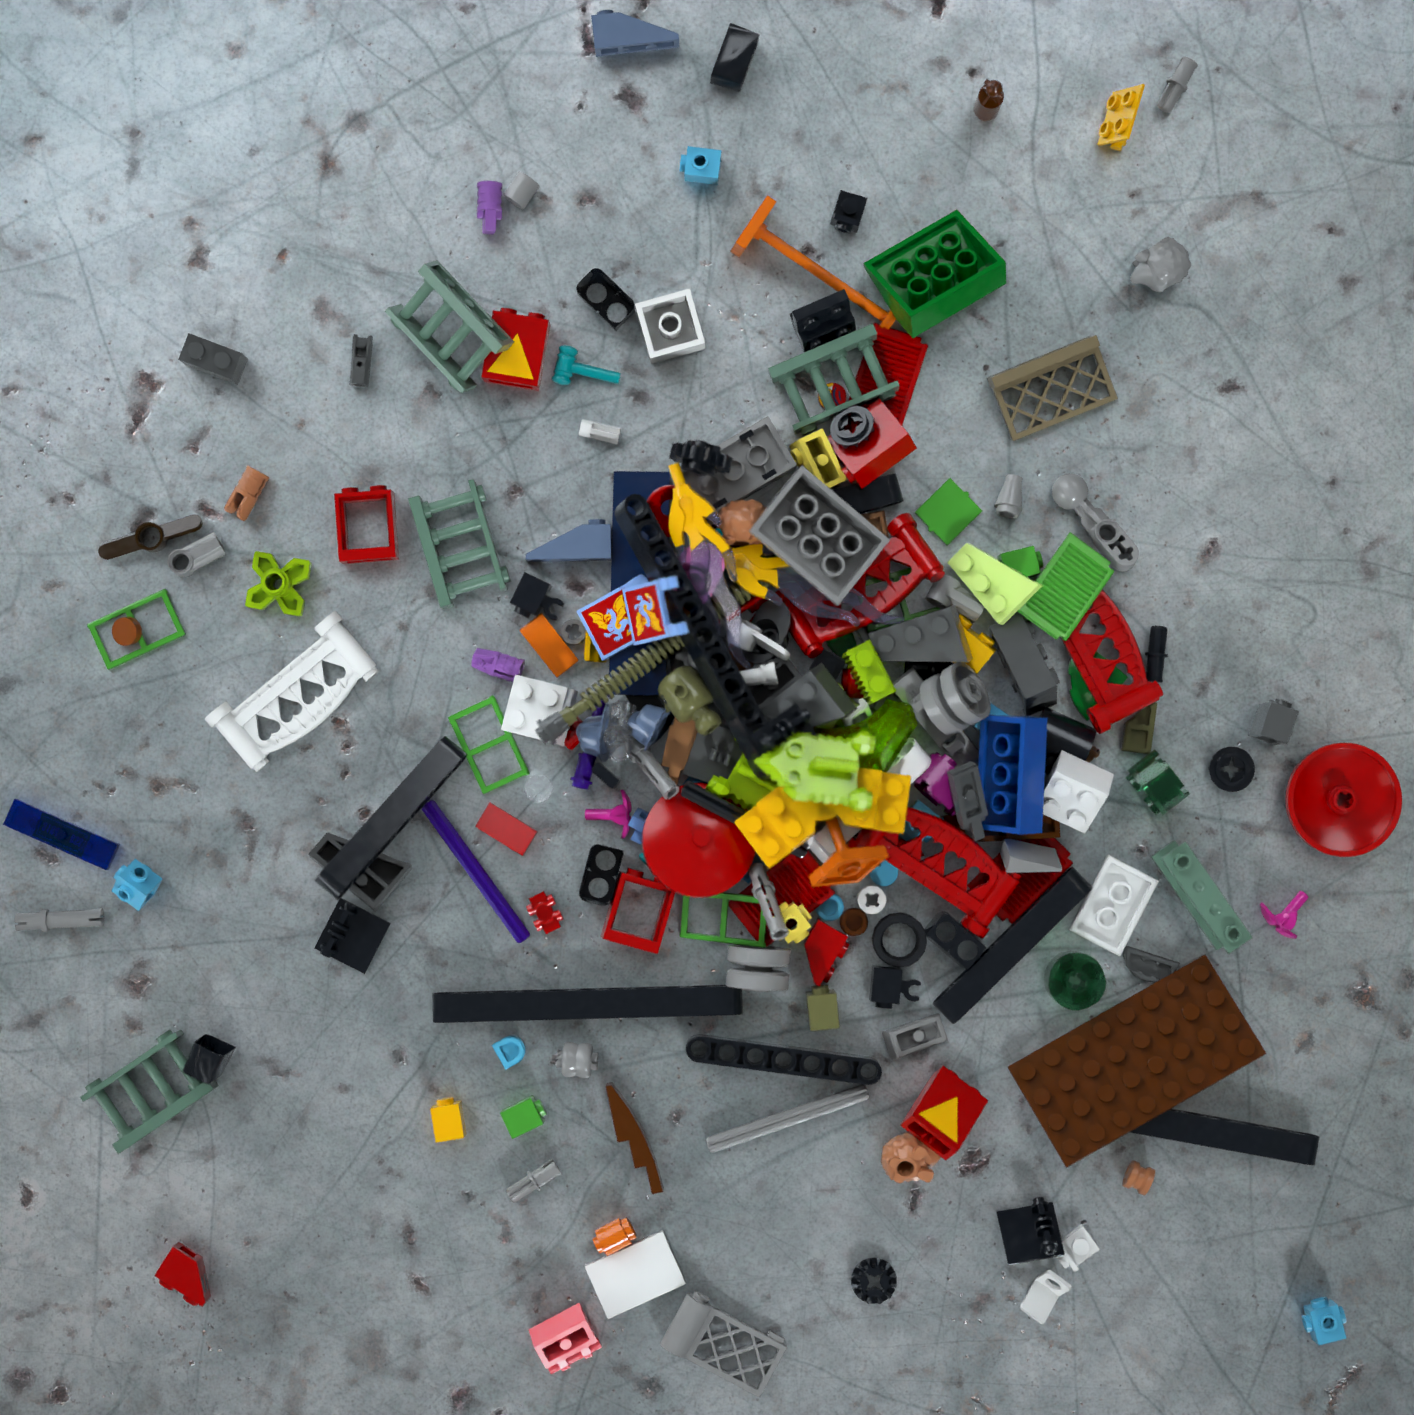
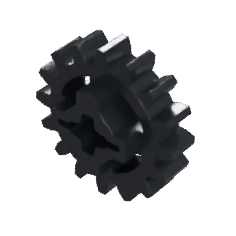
(700, 458)

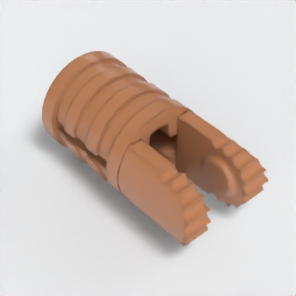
(246, 493)

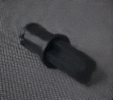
(1156, 653)

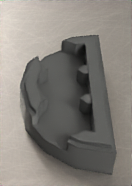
(1147, 965)

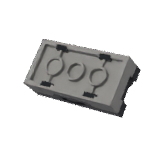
(757, 461)

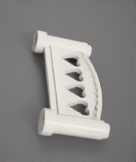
(241, 725)

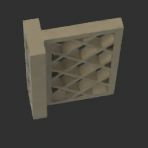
(1044, 364)

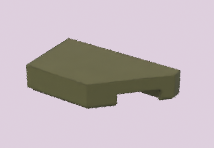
(1139, 731)

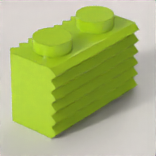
(868, 672)

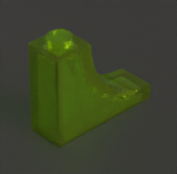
(891, 727)

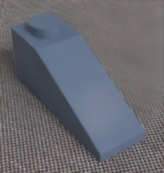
(624, 34)
(582, 543)

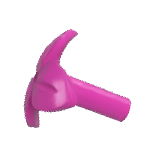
(618, 814)
(1287, 918)

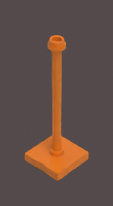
(757, 230)
(846, 864)

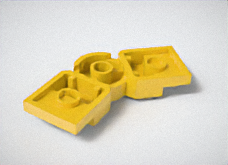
(783, 824)

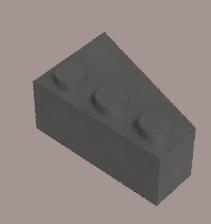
(925, 638)
(816, 693)
(376, 882)

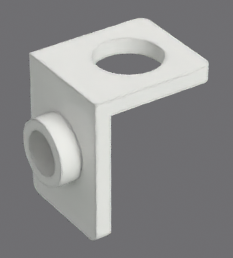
(1043, 1295)

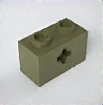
(822, 1008)

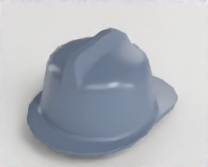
(650, 724)
(591, 733)

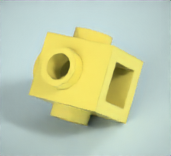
(801, 915)

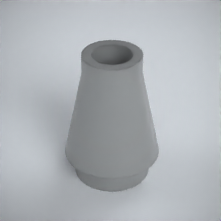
(1010, 497)

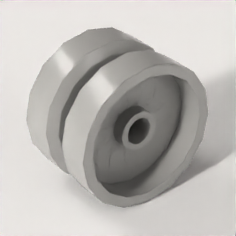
(955, 698)
(758, 968)

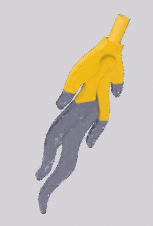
(707, 550)
(753, 568)

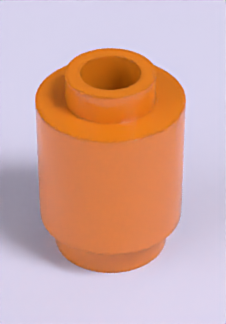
(614, 1236)

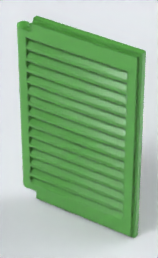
(1069, 588)

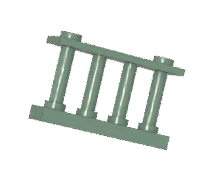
(474, 319)
(837, 352)
(432, 537)
(1201, 896)
(150, 1118)

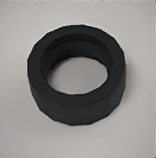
(917, 952)

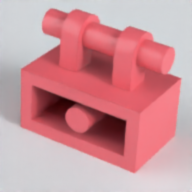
(564, 1339)

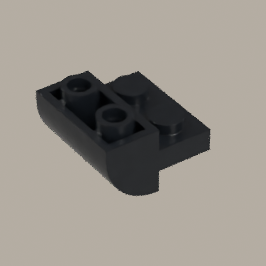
(823, 320)
(1067, 736)

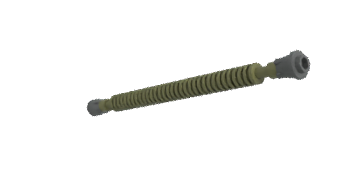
(559, 722)

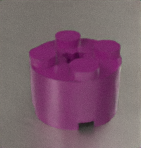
(935, 782)

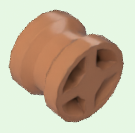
(1138, 1177)

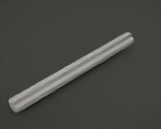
(787, 1118)

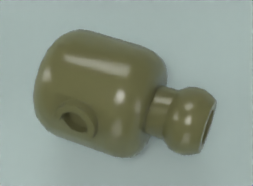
(689, 699)

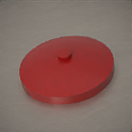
(1343, 799)
(694, 848)

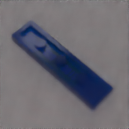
(61, 834)

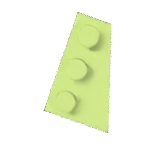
(994, 584)

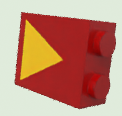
(524, 361)
(944, 1112)

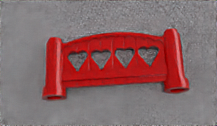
(904, 548)
(1111, 699)
(978, 903)

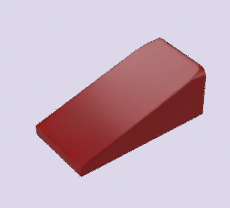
(506, 829)

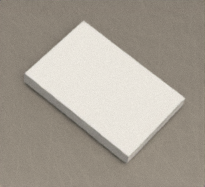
(1113, 905)
(635, 1274)

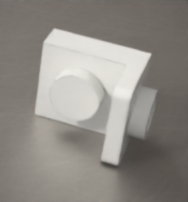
(1077, 1247)

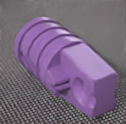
(489, 205)
(497, 664)

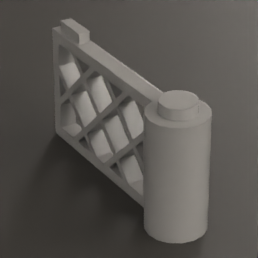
(688, 1331)

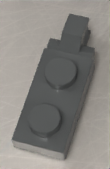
(968, 799)

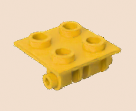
(1120, 117)

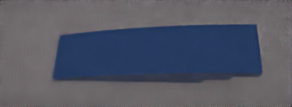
(626, 567)

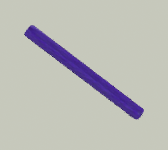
(475, 871)

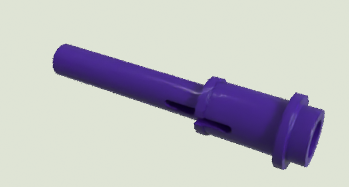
(585, 762)

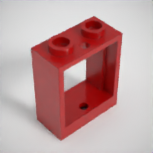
(363, 555)
(629, 939)

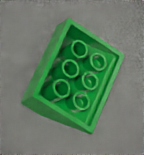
(936, 273)

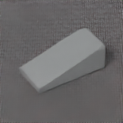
(1028, 857)
(914, 1036)

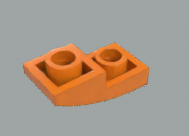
(549, 645)

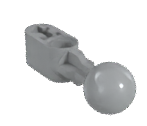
(1071, 493)

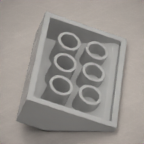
(819, 535)

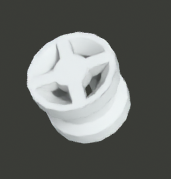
(867, 899)

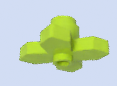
(269, 571)

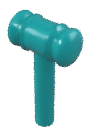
(566, 366)

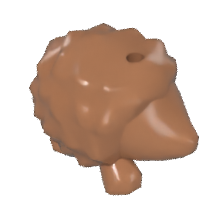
(737, 521)
(908, 1159)

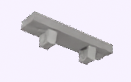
(961, 748)

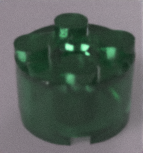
(1157, 782)
(1079, 996)

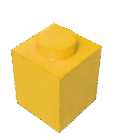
(448, 1120)

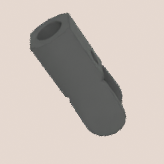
(361, 364)

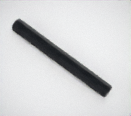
(723, 808)

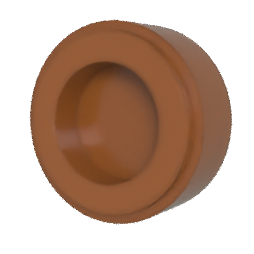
(126, 631)

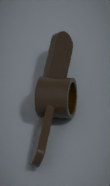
(134, 541)

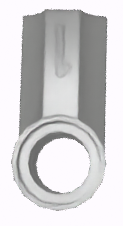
(199, 554)
(949, 592)

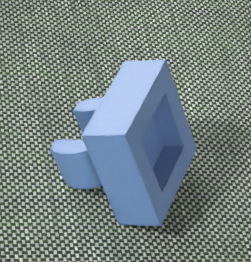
(637, 822)

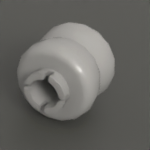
(577, 1060)

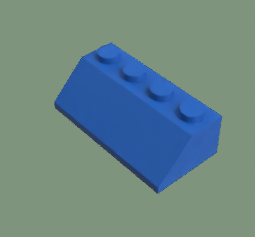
(1013, 772)

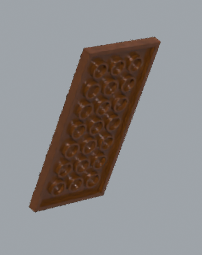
(1136, 1061)

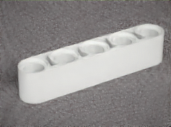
(910, 761)

